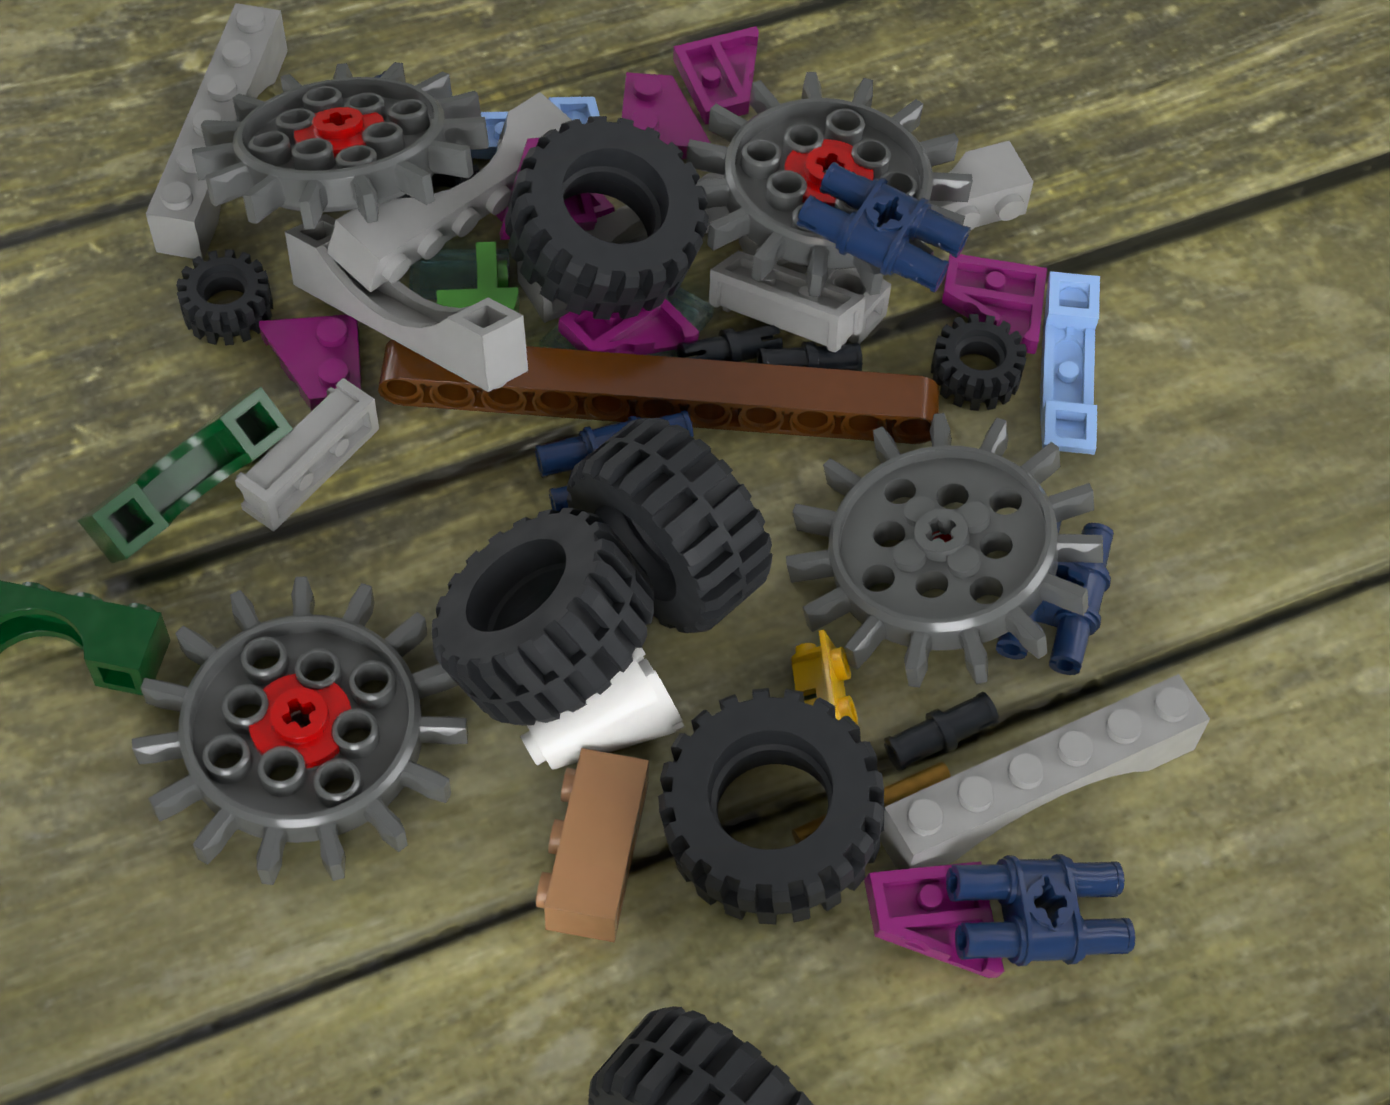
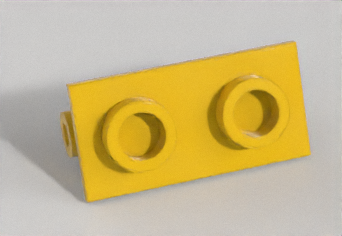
(823, 672)

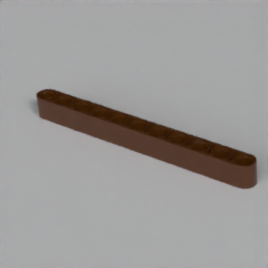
(650, 386)

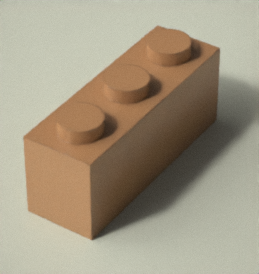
(594, 845)

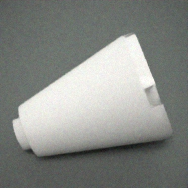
(624, 715)

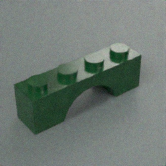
(185, 474)
(117, 640)

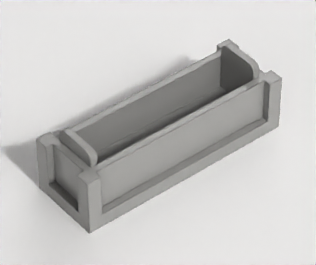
(785, 301)
(308, 455)

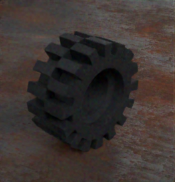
(218, 276)
(984, 340)

